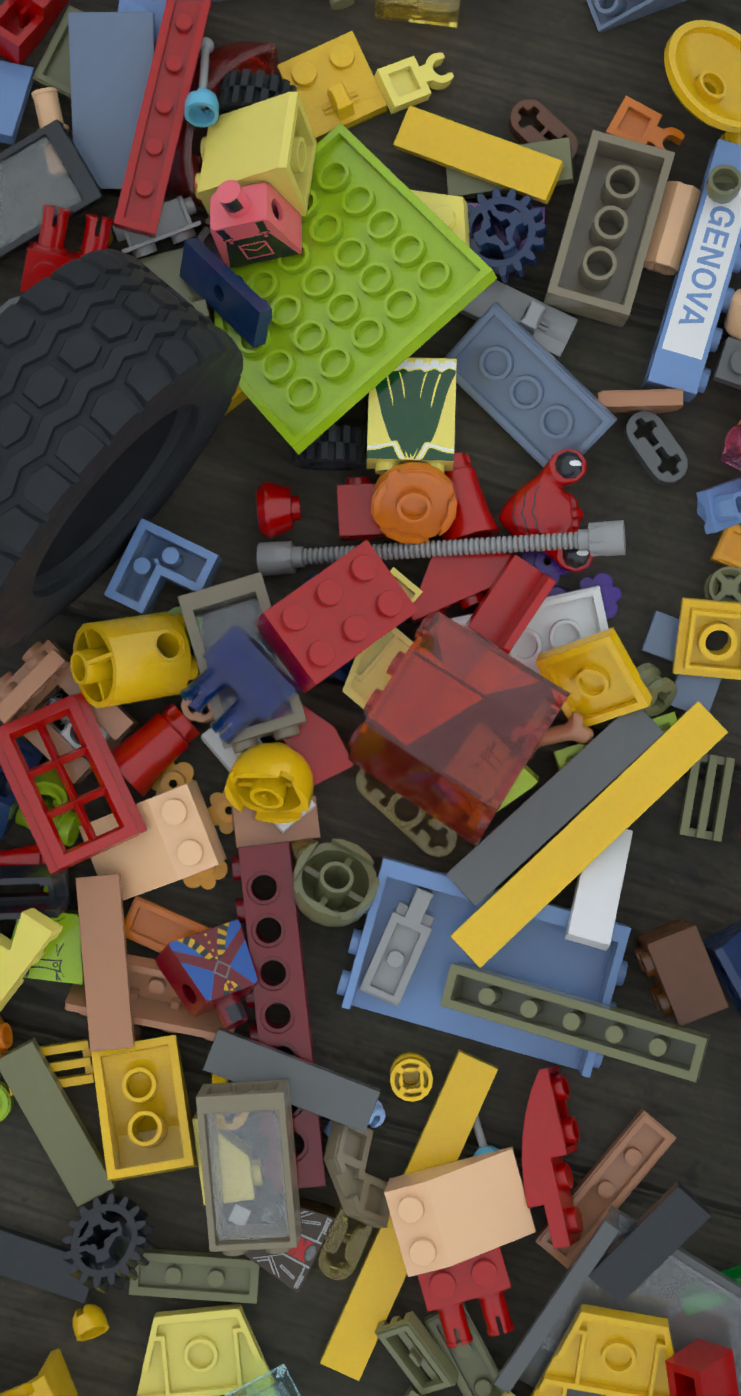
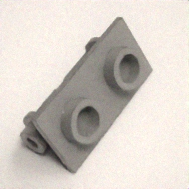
(173, 223)

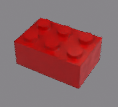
(335, 616)

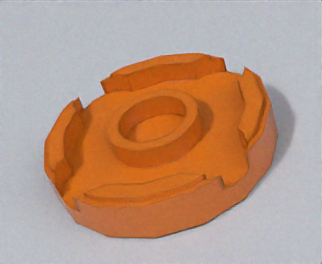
(413, 502)

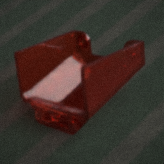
(455, 725)

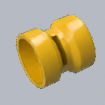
(411, 1069)

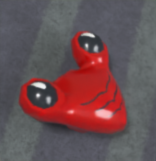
(546, 507)

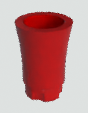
(472, 512)
(154, 748)

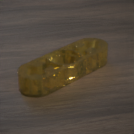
(420, 839)

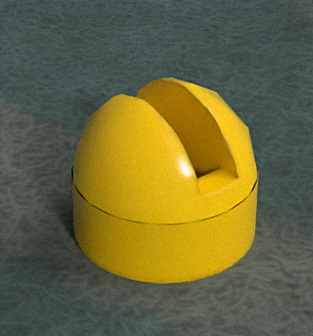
(89, 1322)

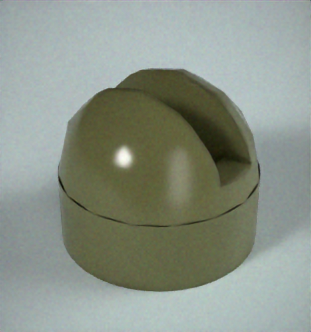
(720, 181)

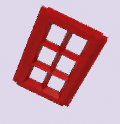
(103, 765)

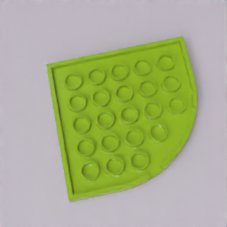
(359, 297)

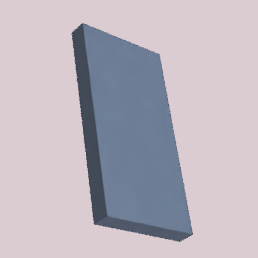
(108, 83)
(527, 388)

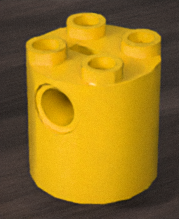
(132, 659)

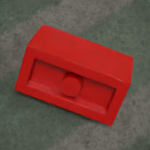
(510, 603)

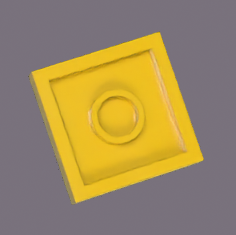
(334, 85)
(598, 676)

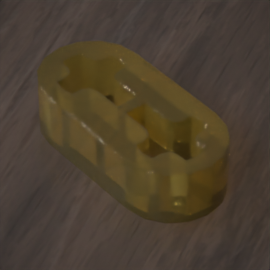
(353, 1251)

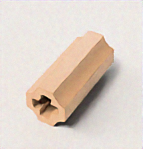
(672, 228)

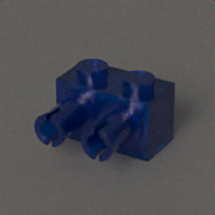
(255, 676)

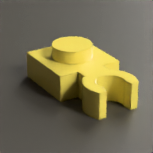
(408, 83)

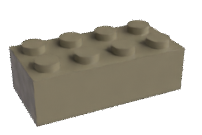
(608, 228)

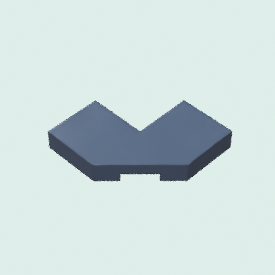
(661, 643)

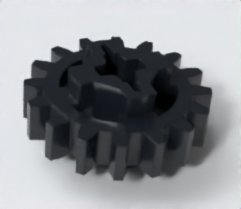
(108, 1243)

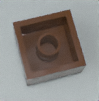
(680, 972)

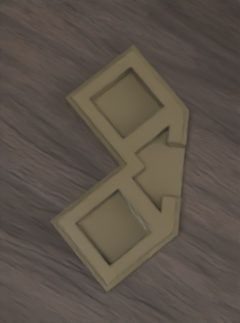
(346, 1162)

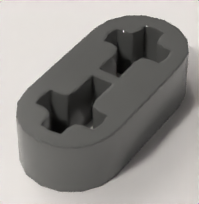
(663, 441)

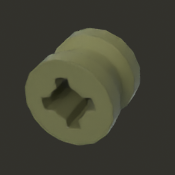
(730, 585)
(661, 689)

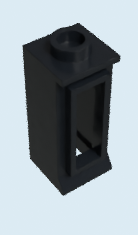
(48, 903)

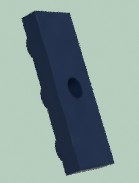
(225, 292)

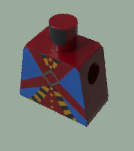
(211, 972)

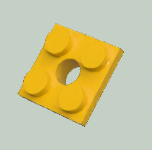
(695, 623)

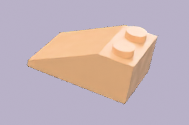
(175, 846)
(458, 1210)

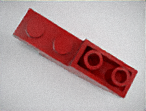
(545, 1139)

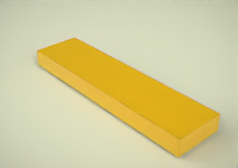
(478, 154)

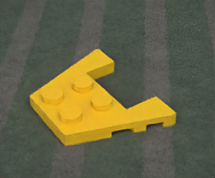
(610, 1355)

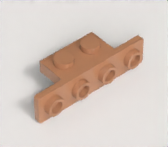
(154, 1002)

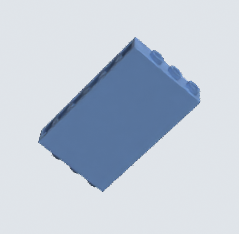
(534, 954)

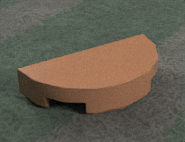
(642, 400)

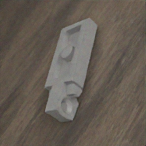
(399, 949)

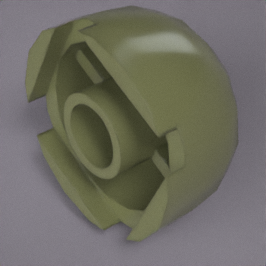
(338, 886)

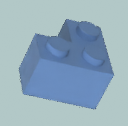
(153, 559)

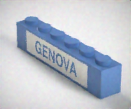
(699, 289)

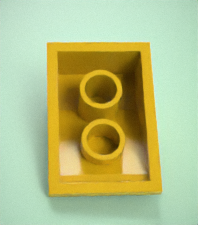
(144, 1109)

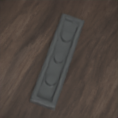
(310, 1084)

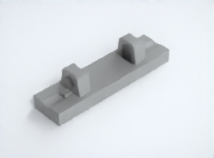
(546, 324)

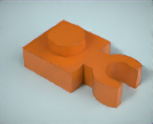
(640, 124)

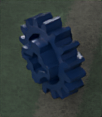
(515, 228)

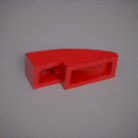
(24, 26)

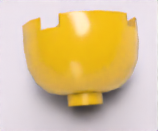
(271, 782)

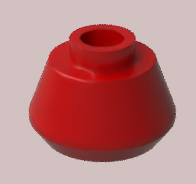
(276, 509)

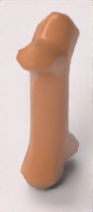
(570, 731)

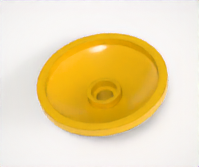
(706, 72)

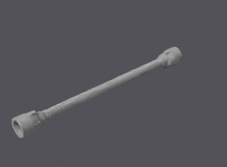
(600, 539)

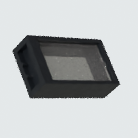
(34, 177)

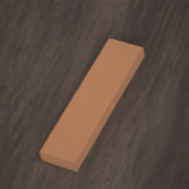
(105, 962)
(612, 1180)

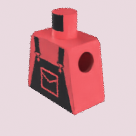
(253, 224)

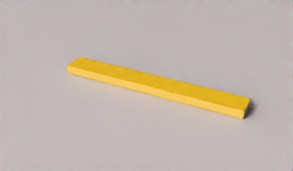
(588, 834)
(384, 1265)

